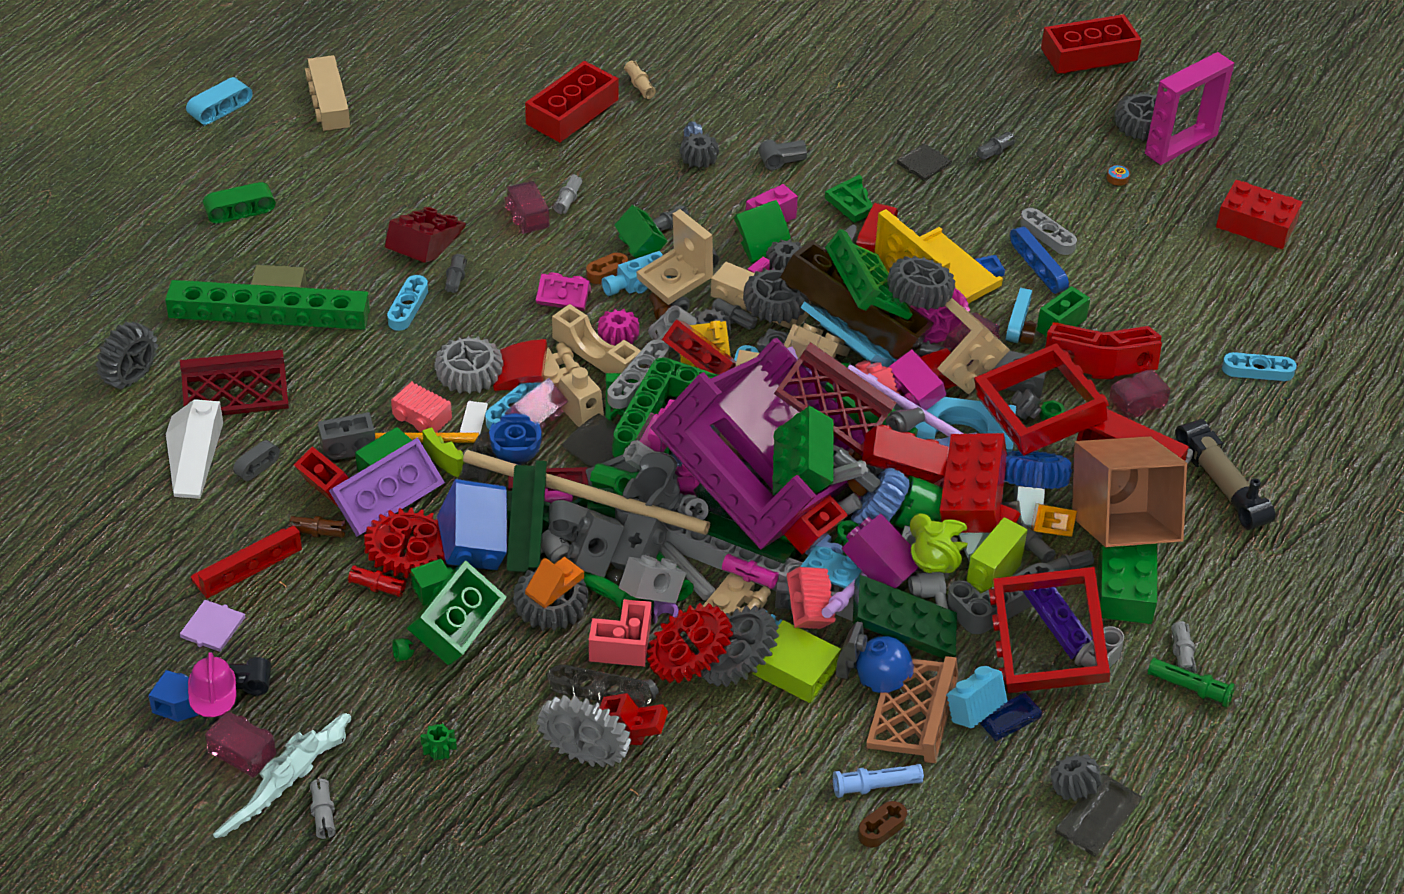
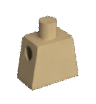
(582, 395)

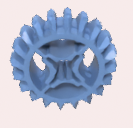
(885, 498)

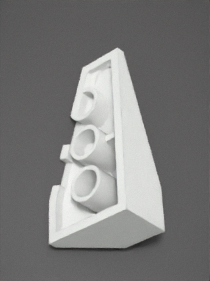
(192, 444)

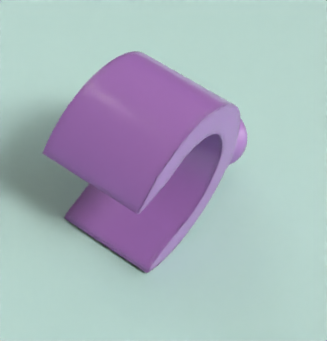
(664, 607)

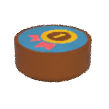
(1118, 175)

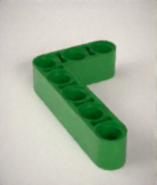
(662, 379)

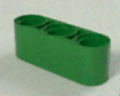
(239, 202)

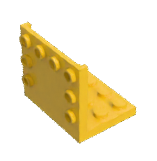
(896, 241)

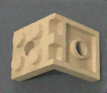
(689, 261)
(800, 337)
(978, 346)

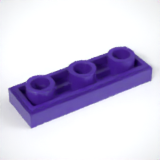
(1067, 629)

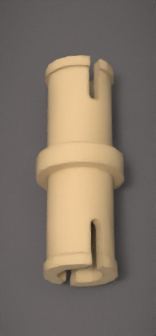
(640, 79)

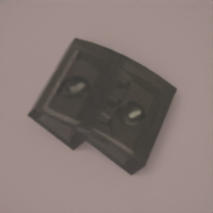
(592, 441)

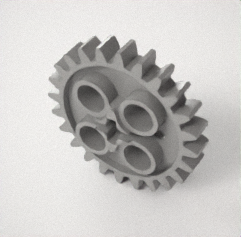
(584, 731)

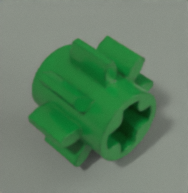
(438, 742)

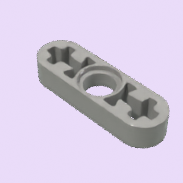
(1060, 240)

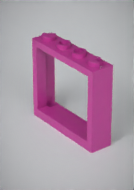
(1216, 74)

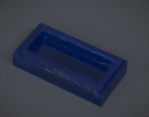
(1011, 717)

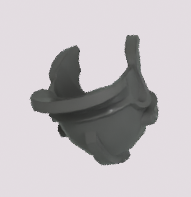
(656, 482)

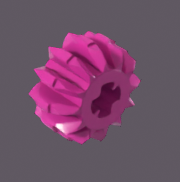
(618, 326)

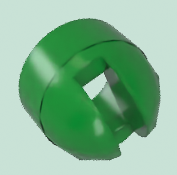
(401, 649)

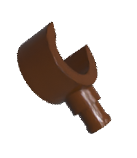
(1028, 332)

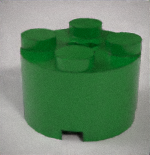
(921, 498)

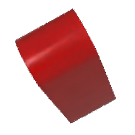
(867, 235)

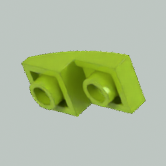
(442, 453)

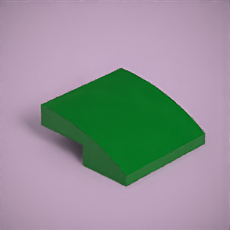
(760, 228)

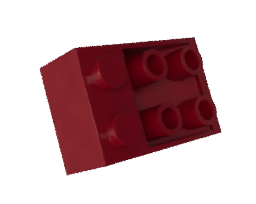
(423, 233)

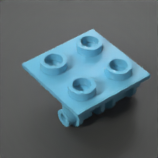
(840, 567)

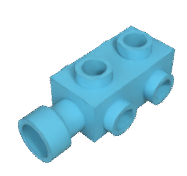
(627, 276)

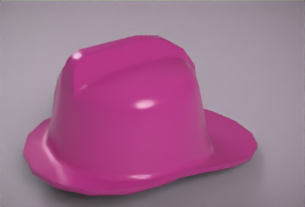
(212, 687)

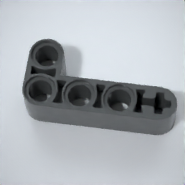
(975, 609)

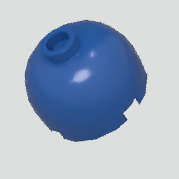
(515, 438)
(884, 664)

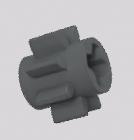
(1026, 404)

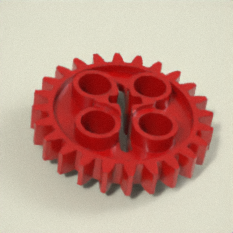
(391, 535)
(672, 656)

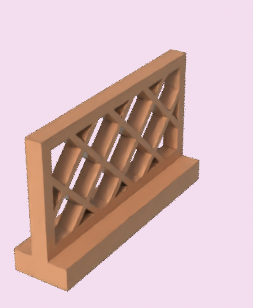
(936, 715)

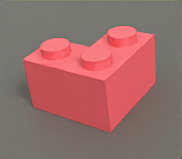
(623, 640)

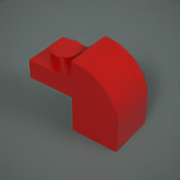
(638, 721)

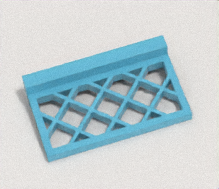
(852, 338)

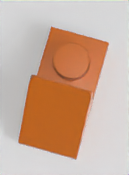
(553, 580)

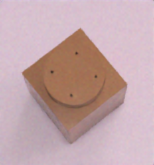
(1150, 494)

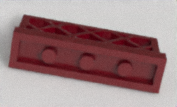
(233, 369)
(844, 384)

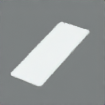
(473, 417)

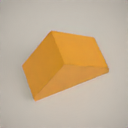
(1053, 520)

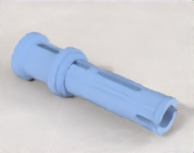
(864, 780)

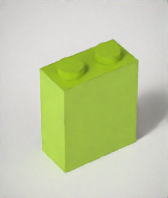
(997, 555)
(799, 662)

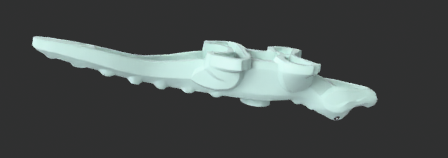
(286, 768)

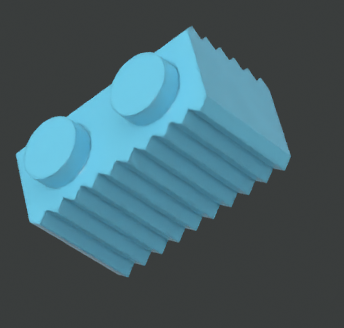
(977, 697)

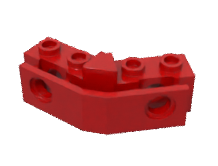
(1108, 352)

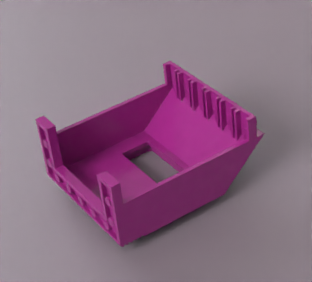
(746, 414)

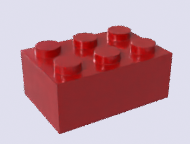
(1259, 214)

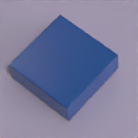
(992, 264)

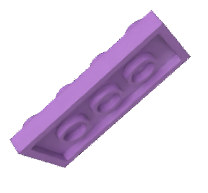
(387, 486)

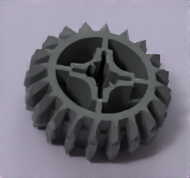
(1135, 115)
(921, 282)
(772, 298)
(126, 354)
(557, 613)

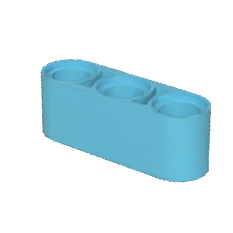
(219, 101)

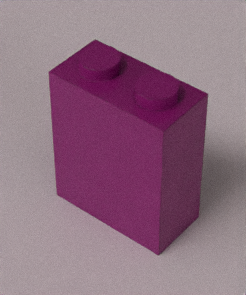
(880, 551)

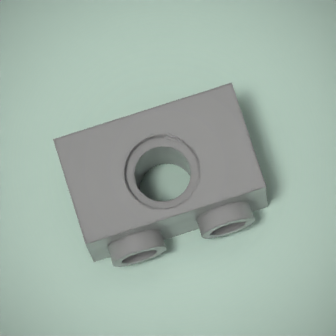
(652, 579)

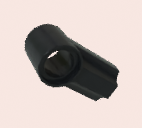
(253, 676)

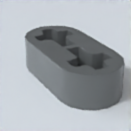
(256, 460)

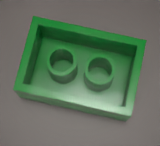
(804, 449)
(1128, 582)
(456, 613)

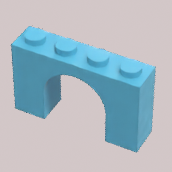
(963, 412)

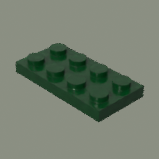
(904, 617)

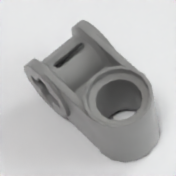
(666, 320)
(1114, 642)

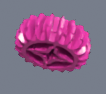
(943, 318)

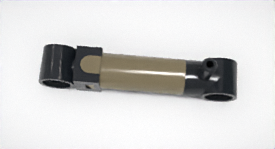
(1208, 453)

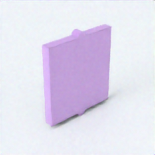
(212, 625)

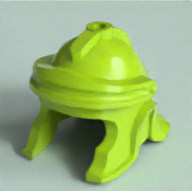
(933, 544)

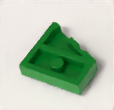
(850, 199)

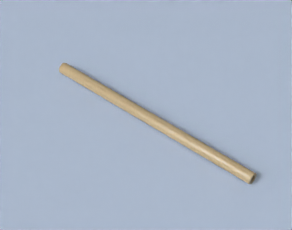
(594, 494)

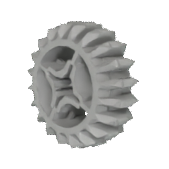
(468, 364)

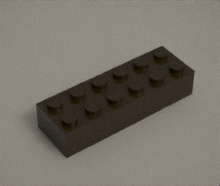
(817, 277)

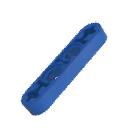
(1039, 260)

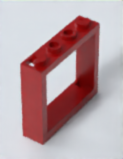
(1054, 428)
(1057, 678)

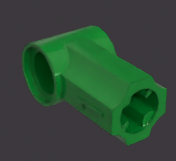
(611, 477)

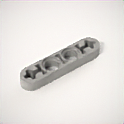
(633, 371)

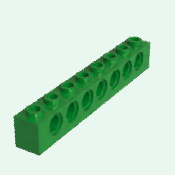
(267, 304)

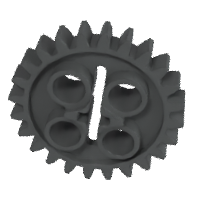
(750, 643)

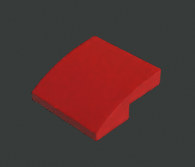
(522, 364)

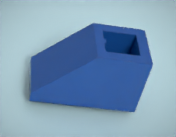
(171, 697)

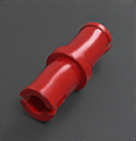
(377, 581)

